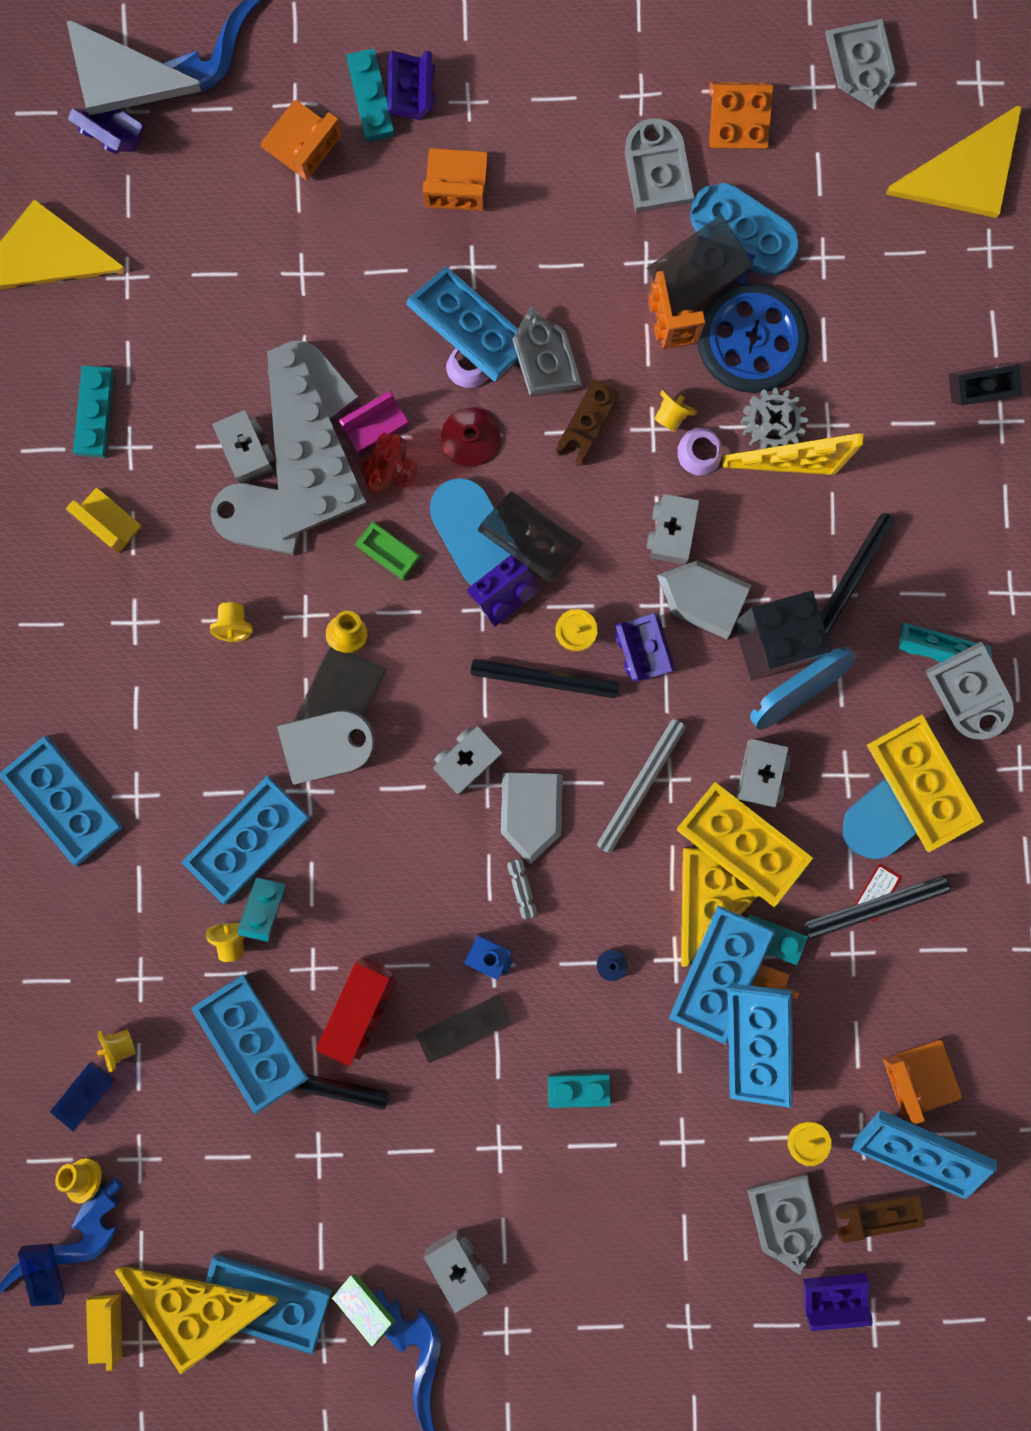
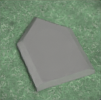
(862, 60)
(545, 356)
(704, 596)
(531, 811)
(786, 1220)

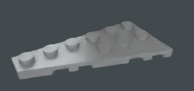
(310, 462)

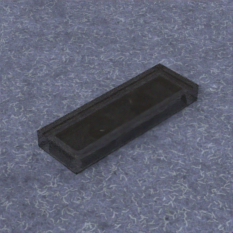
(463, 1028)

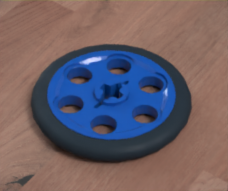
(782, 364)

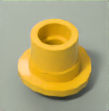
(673, 411)
(231, 623)
(576, 630)
(346, 632)
(227, 941)
(115, 1047)
(809, 1143)
(79, 1180)

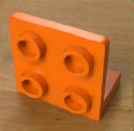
(740, 114)
(302, 139)
(455, 179)
(673, 330)
(922, 1080)

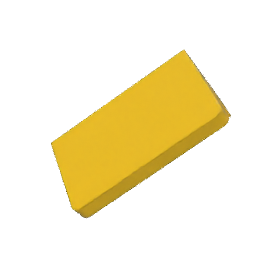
(105, 519)
(104, 1330)

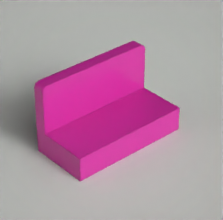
(372, 420)

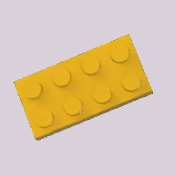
(925, 783)
(744, 844)

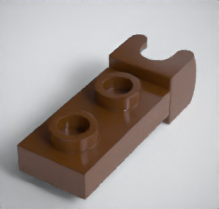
(588, 420)
(879, 1216)

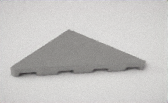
(120, 76)

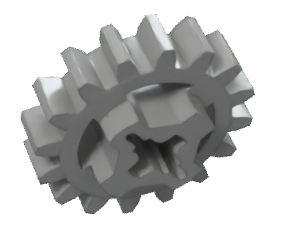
(767, 412)

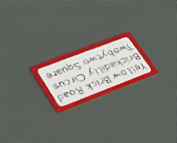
(880, 883)

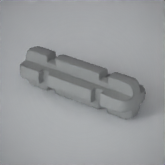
(522, 889)

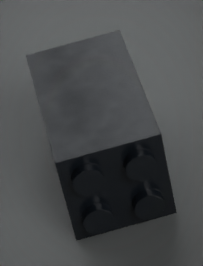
(782, 635)

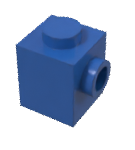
(489, 957)

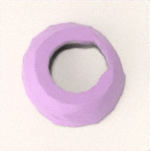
(463, 377)
(690, 461)

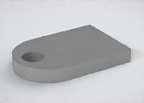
(657, 168)
(331, 387)
(255, 518)
(970, 690)
(324, 746)

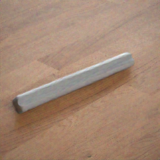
(641, 786)

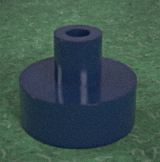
(610, 957)

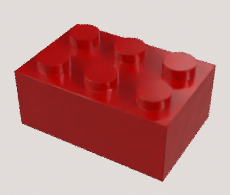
(356, 1012)

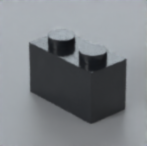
(985, 383)

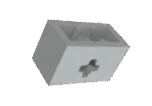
(232, 434)
(682, 514)
(462, 776)
(750, 785)
(457, 1287)

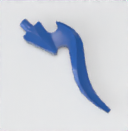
(214, 70)
(95, 1232)
(425, 1335)

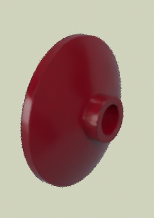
(475, 450)

